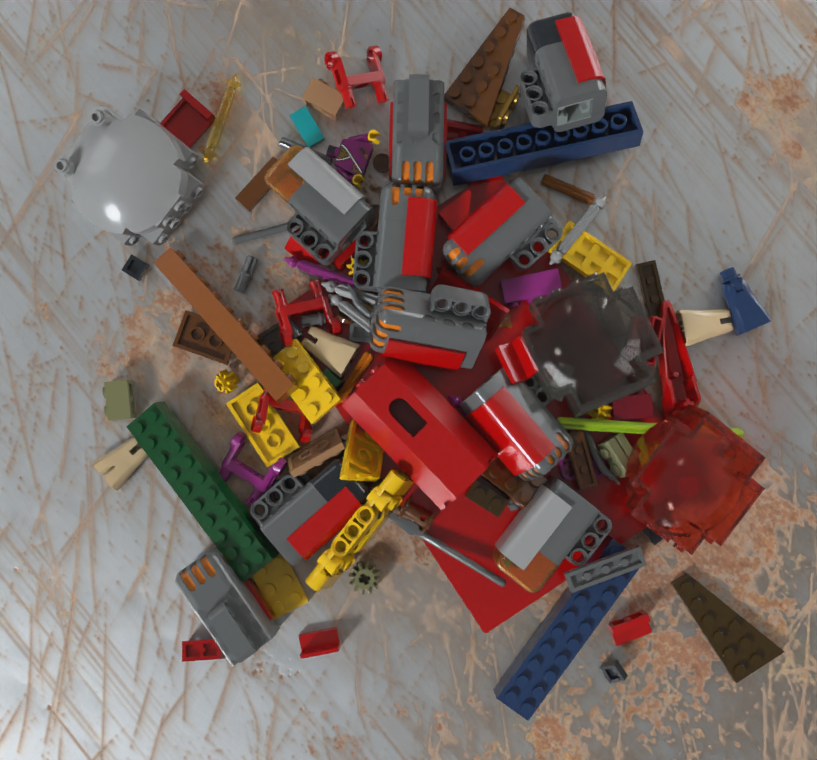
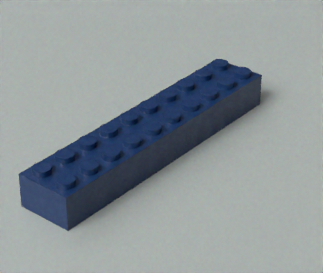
(531, 147)
(560, 638)

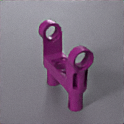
(233, 465)

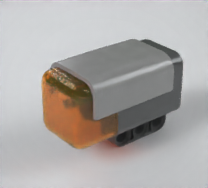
(321, 202)
(548, 532)

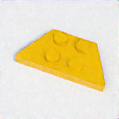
(361, 457)

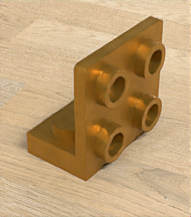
(504, 105)

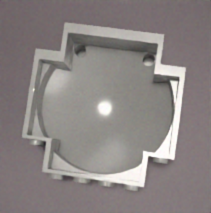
(130, 176)

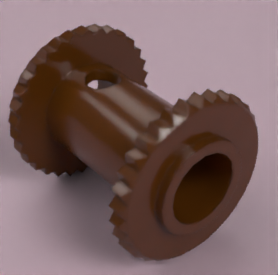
(414, 513)

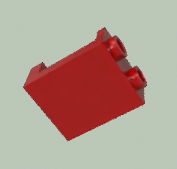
(188, 119)

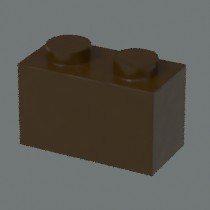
(486, 498)

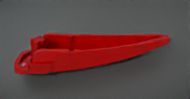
(675, 367)

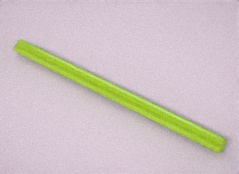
(614, 426)

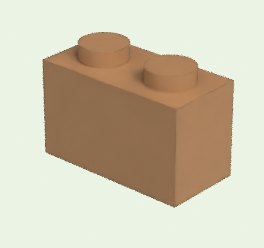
(324, 98)

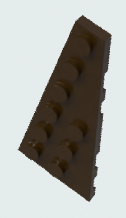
(732, 638)

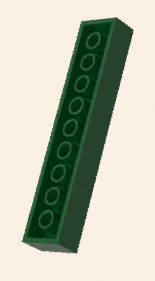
(202, 490)

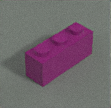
(529, 287)

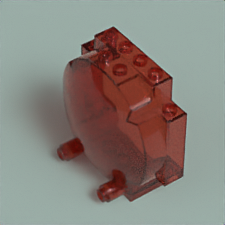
(692, 479)

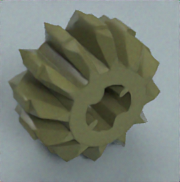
(361, 583)

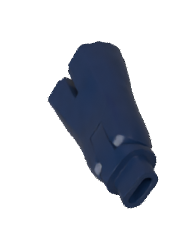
(744, 306)

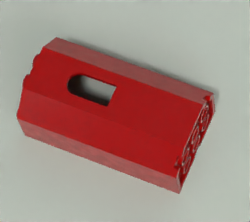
(443, 454)

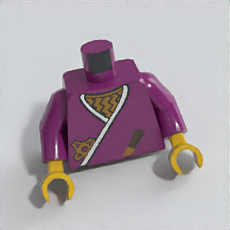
(354, 156)

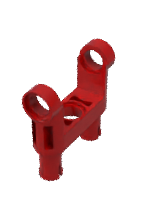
(345, 84)
(286, 311)
(266, 401)

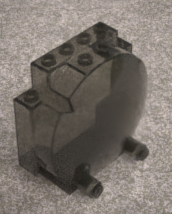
(591, 344)

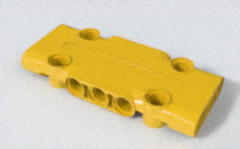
(342, 550)

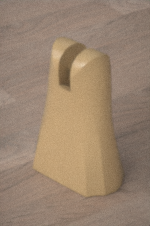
(702, 324)
(331, 350)
(120, 463)

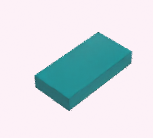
(307, 127)

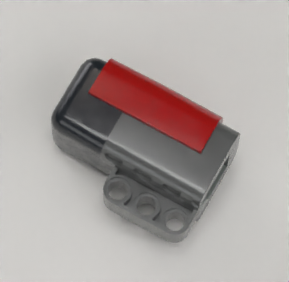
(565, 75)
(310, 512)

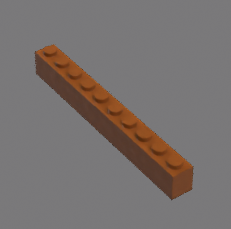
(226, 325)

